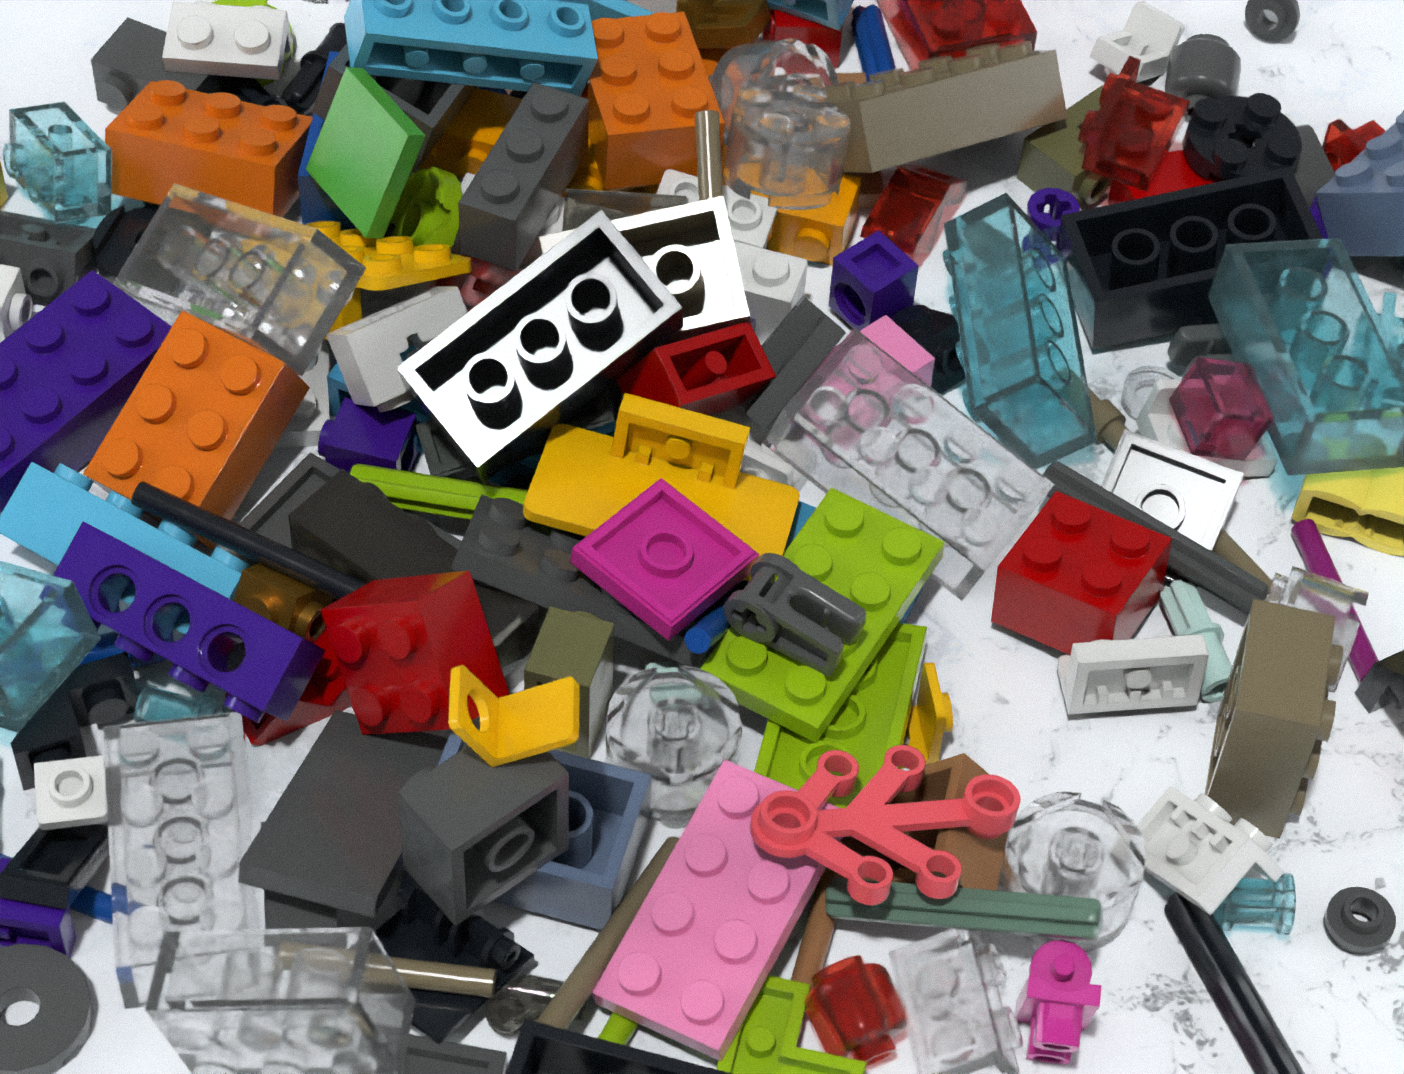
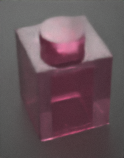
(1221, 409)

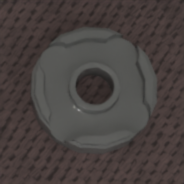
(64, 1011)

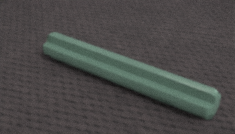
(974, 911)

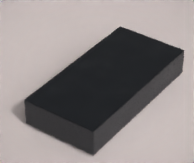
(55, 865)

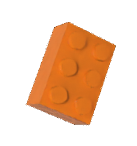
(646, 98)
(207, 145)
(199, 420)

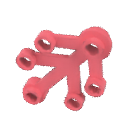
(794, 824)

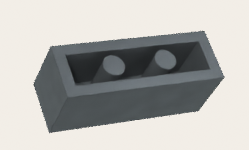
(524, 176)

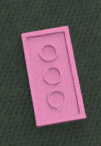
(710, 922)

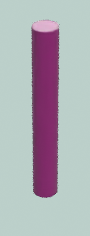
(1320, 562)

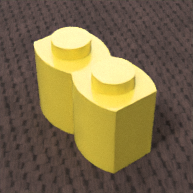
(1356, 506)

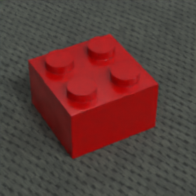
(1079, 576)
(399, 649)

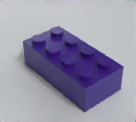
(71, 377)

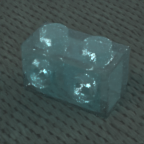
(59, 162)

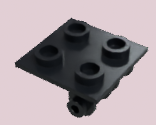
(427, 934)

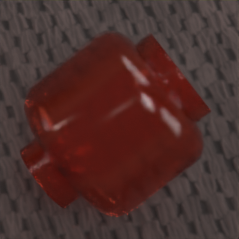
(856, 1010)

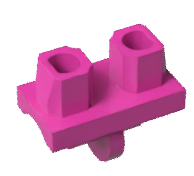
(1057, 1001)

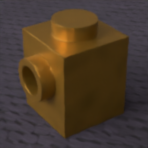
(283, 600)

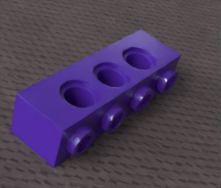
(275, 660)

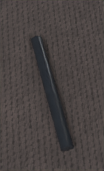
(244, 541)

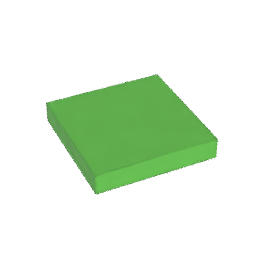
(365, 152)

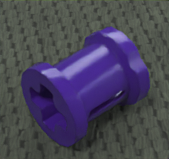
(1060, 203)

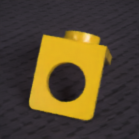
(929, 716)
(516, 723)

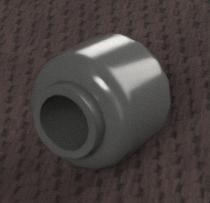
(1203, 69)

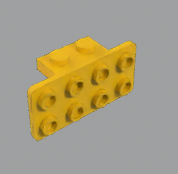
(389, 264)
(594, 475)

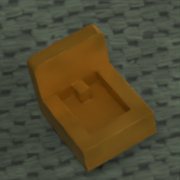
(725, 22)

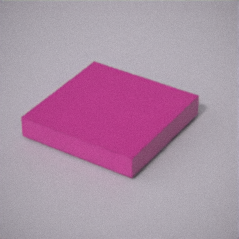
(664, 558)

